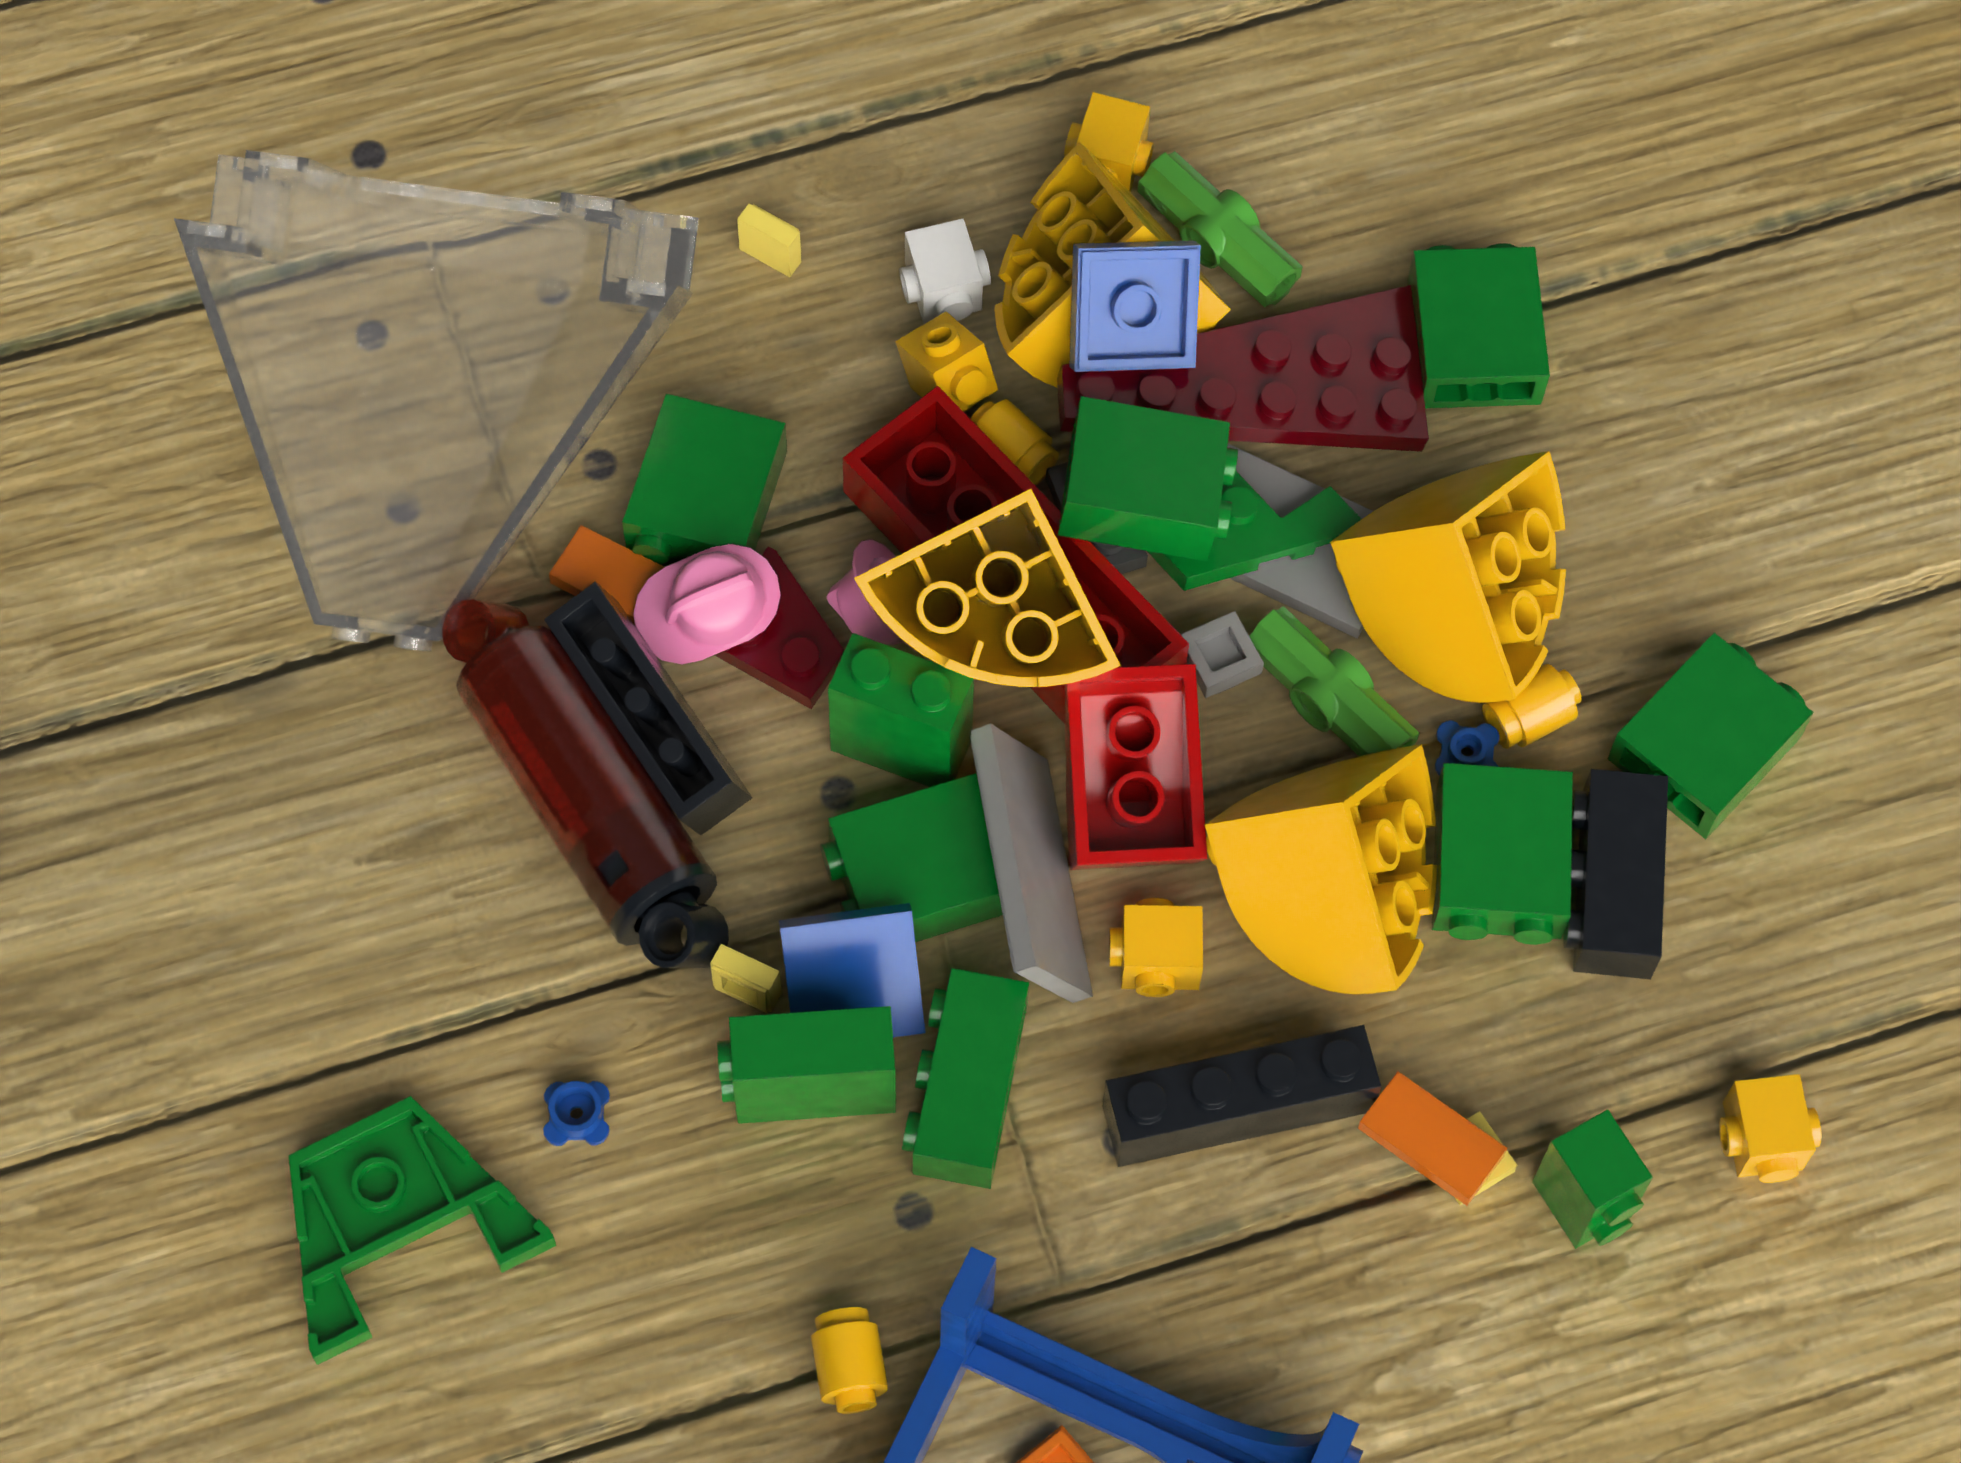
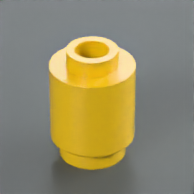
(1017, 438)
(1537, 711)
(848, 1360)

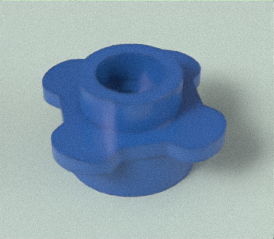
(1456, 737)
(576, 1094)

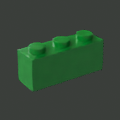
(967, 1077)

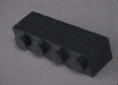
(648, 709)
(1240, 1095)

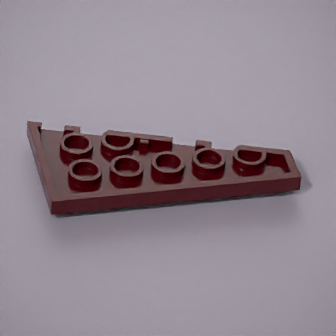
(1294, 378)

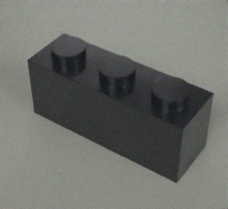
(1618, 874)

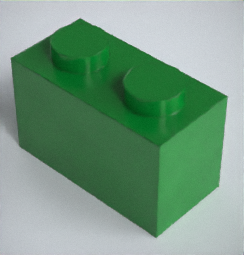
(1593, 1181)

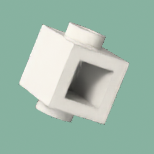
(944, 271)

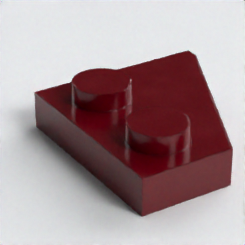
(795, 650)

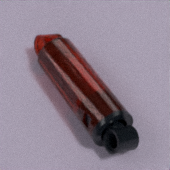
(585, 785)

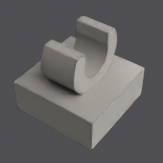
(1222, 654)

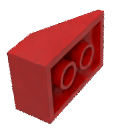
(1134, 769)

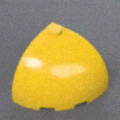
(1073, 206)
(1462, 577)
(993, 601)
(1334, 869)

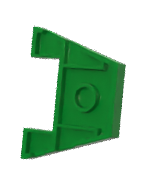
(1261, 535)
(381, 1190)

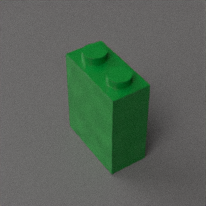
(1479, 326)
(1147, 479)
(703, 480)
(900, 712)
(1712, 733)
(921, 852)
(1503, 852)
(809, 1065)

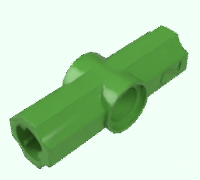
(1222, 226)
(1329, 686)

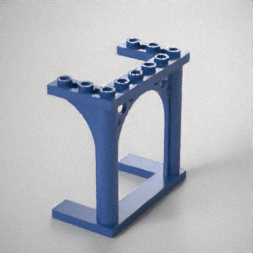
(1087, 1391)

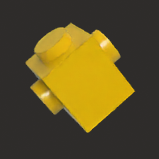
(1115, 135)
(947, 357)
(1158, 947)
(1769, 1128)

